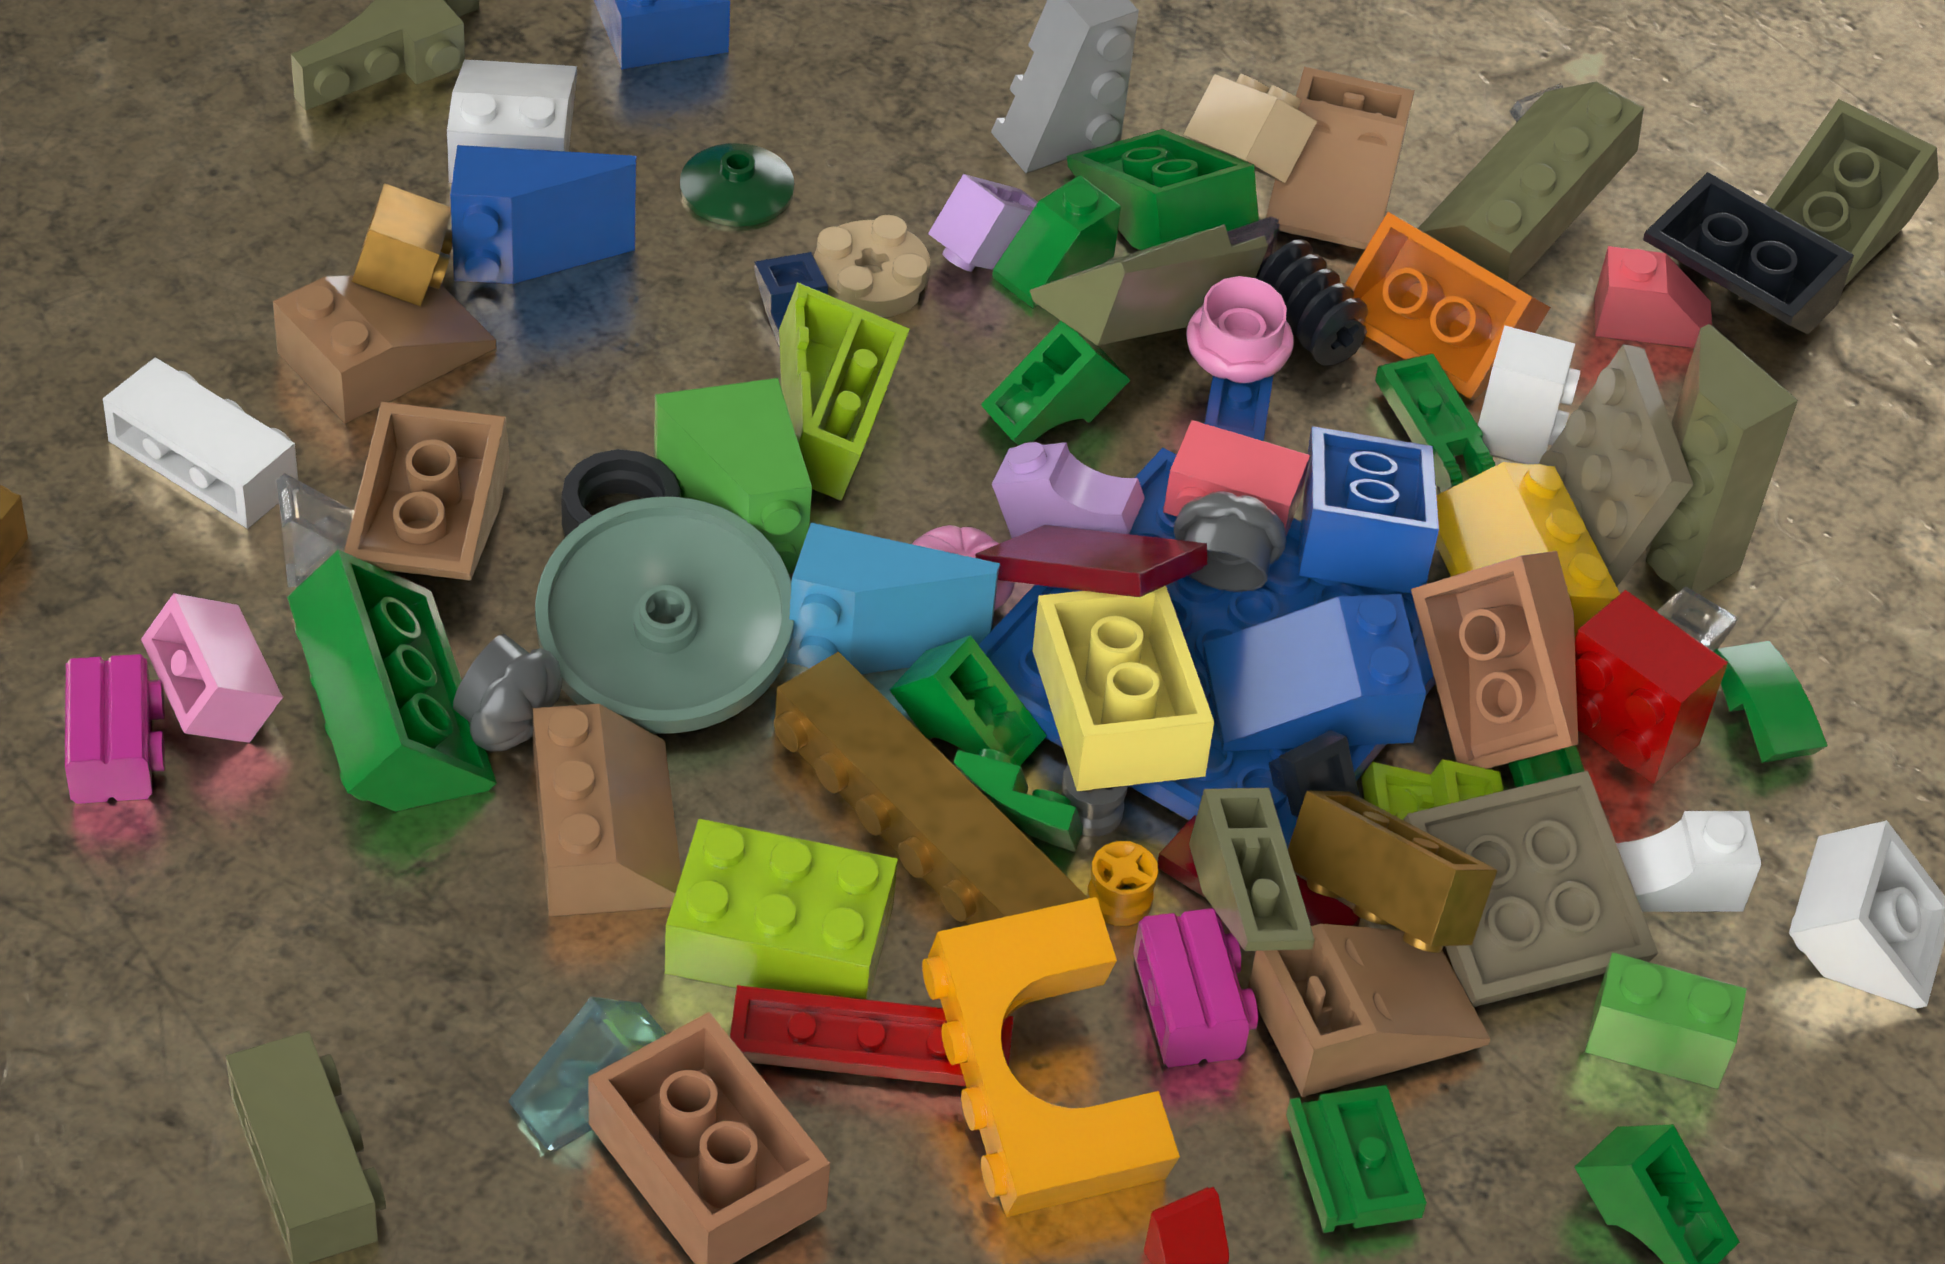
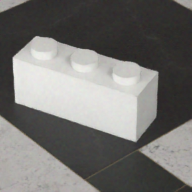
(199, 441)

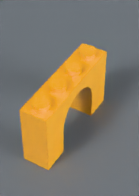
(1033, 1148)

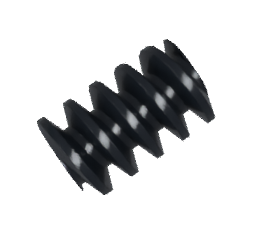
(1317, 303)

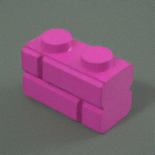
(110, 728)
(1194, 987)

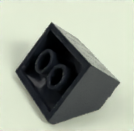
(1754, 252)

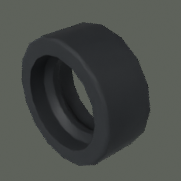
(611, 474)

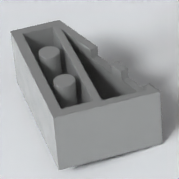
(1073, 83)

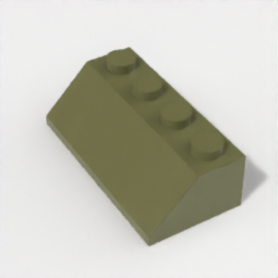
(1538, 178)
(1731, 437)

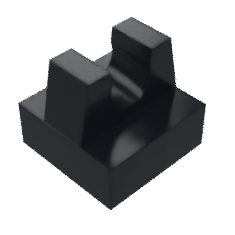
(1314, 766)

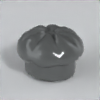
(1239, 536)
(503, 690)

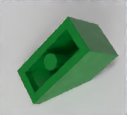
(1060, 237)

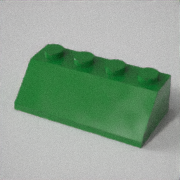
(386, 686)

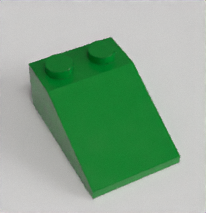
(1170, 186)

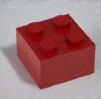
(1643, 686)

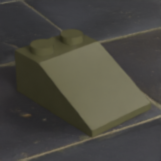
(1857, 182)

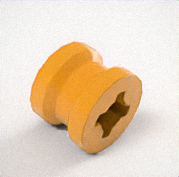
(1121, 865)

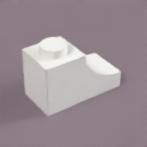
(1696, 864)

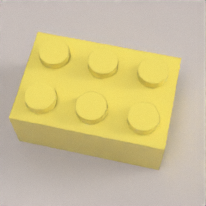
(1122, 688)

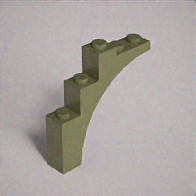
(380, 43)

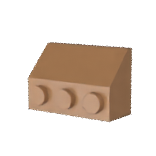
(603, 812)

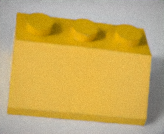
(1519, 513)

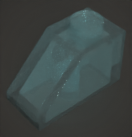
(555, 1092)

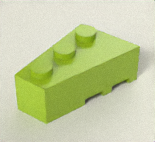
(834, 380)

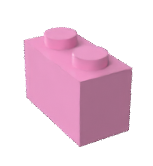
(211, 668)

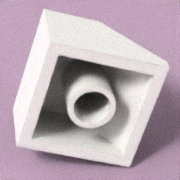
(1871, 915)

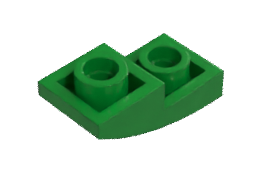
(1773, 701)
(1041, 815)

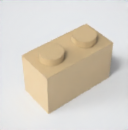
(1252, 124)

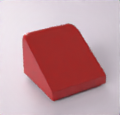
(1188, 1231)

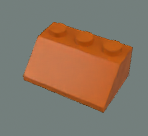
(1438, 303)

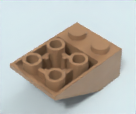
(1348, 161)
(1361, 1006)

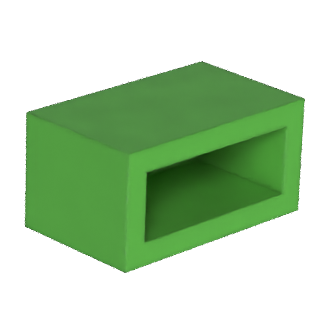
(1665, 1020)

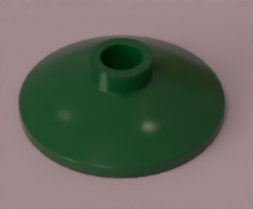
(737, 185)

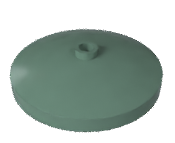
(666, 613)

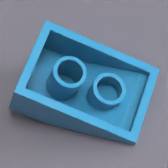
(884, 600)

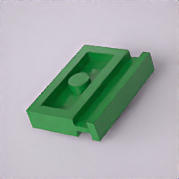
(1356, 1158)

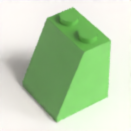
(740, 454)

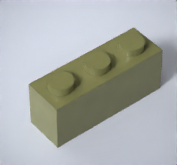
(305, 1147)

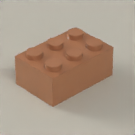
(708, 1143)

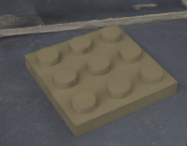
(1622, 461)
(1556, 891)

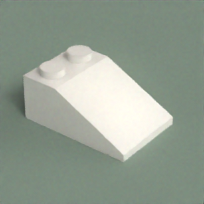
(511, 107)

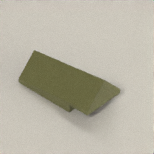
(1149, 288)

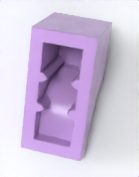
(980, 222)
(1053, 488)

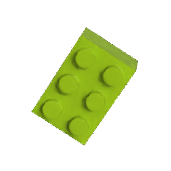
(779, 913)

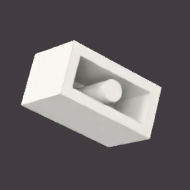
(1525, 394)

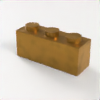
(1390, 870)

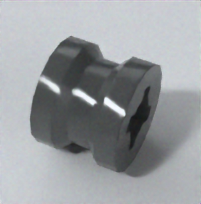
(1099, 810)

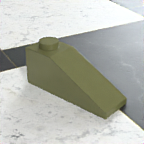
(1249, 870)

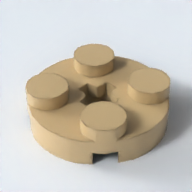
(880, 243)

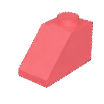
(1648, 300)

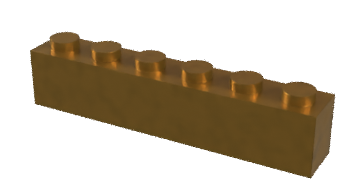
(914, 796)

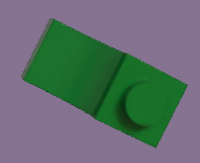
(1055, 384)
(966, 701)
(1657, 1193)

